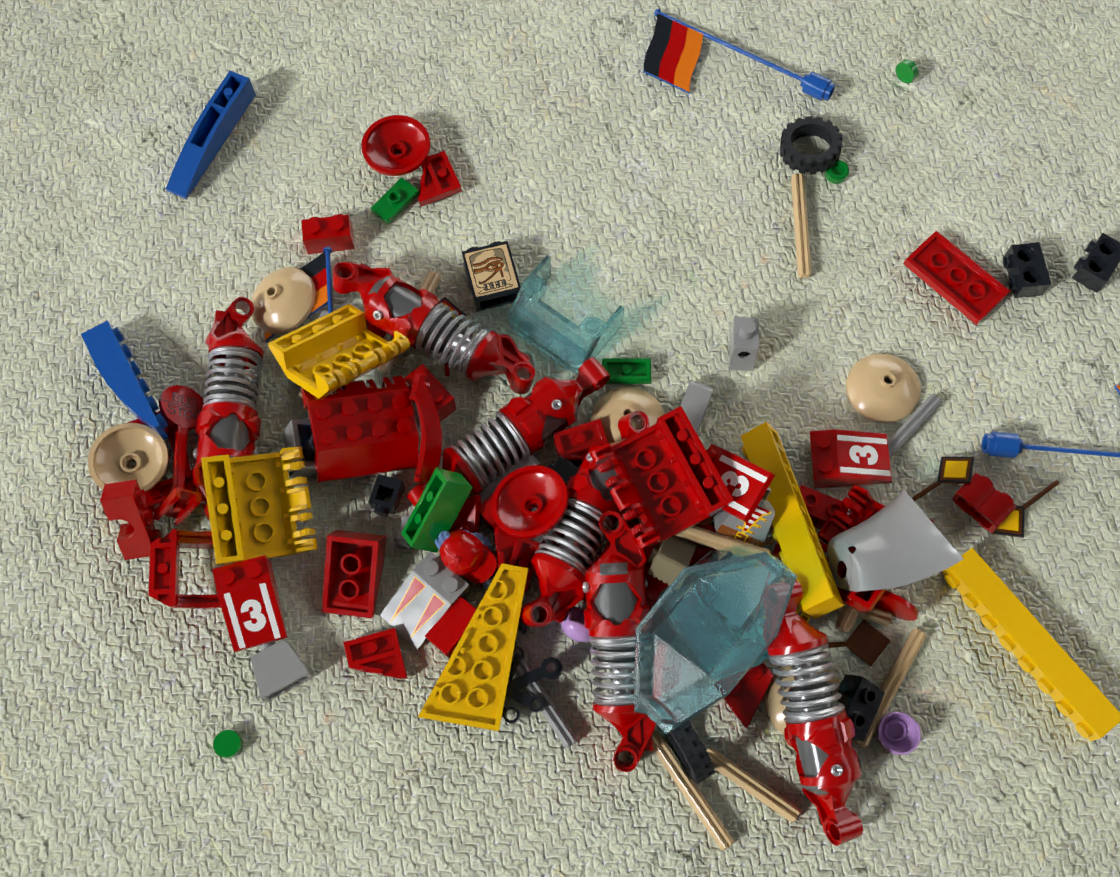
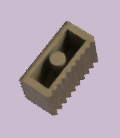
(670, 558)

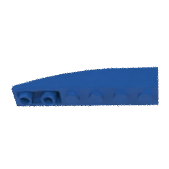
(210, 132)
(122, 376)

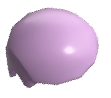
(574, 625)
(898, 733)

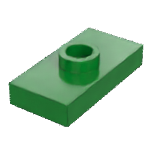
(394, 201)
(628, 370)

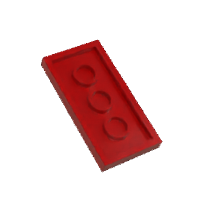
(956, 277)

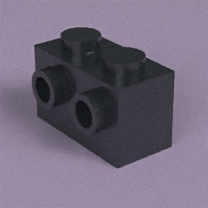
(861, 703)

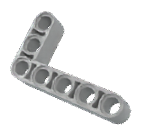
(696, 402)

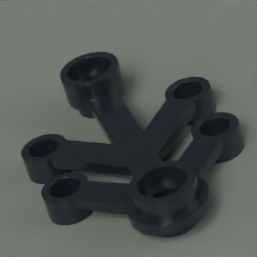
(526, 679)

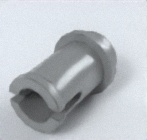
(400, 541)

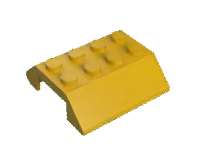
(334, 351)
(257, 506)

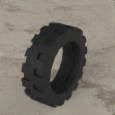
(812, 127)
(691, 752)

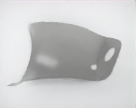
(891, 549)

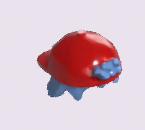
(467, 554)

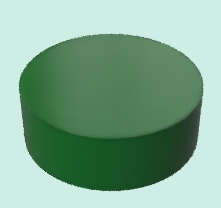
(907, 71)
(838, 173)
(227, 744)

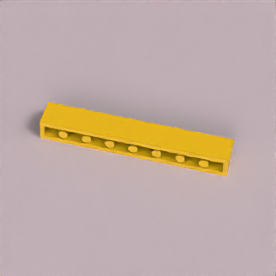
(793, 524)
(1032, 646)

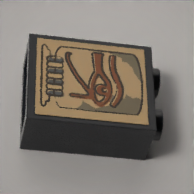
(491, 275)

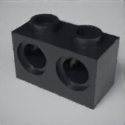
(1102, 258)
(1031, 268)

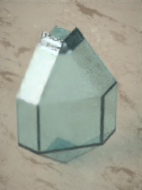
(707, 634)

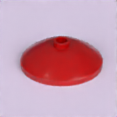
(394, 136)
(524, 491)

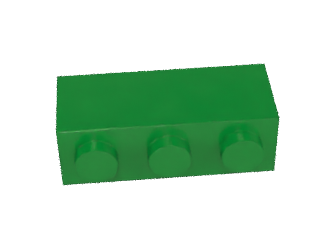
(436, 509)

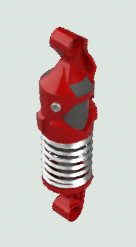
(430, 325)
(229, 416)
(520, 428)
(561, 572)
(614, 609)
(816, 722)

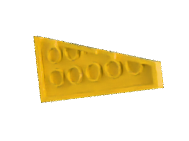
(477, 674)

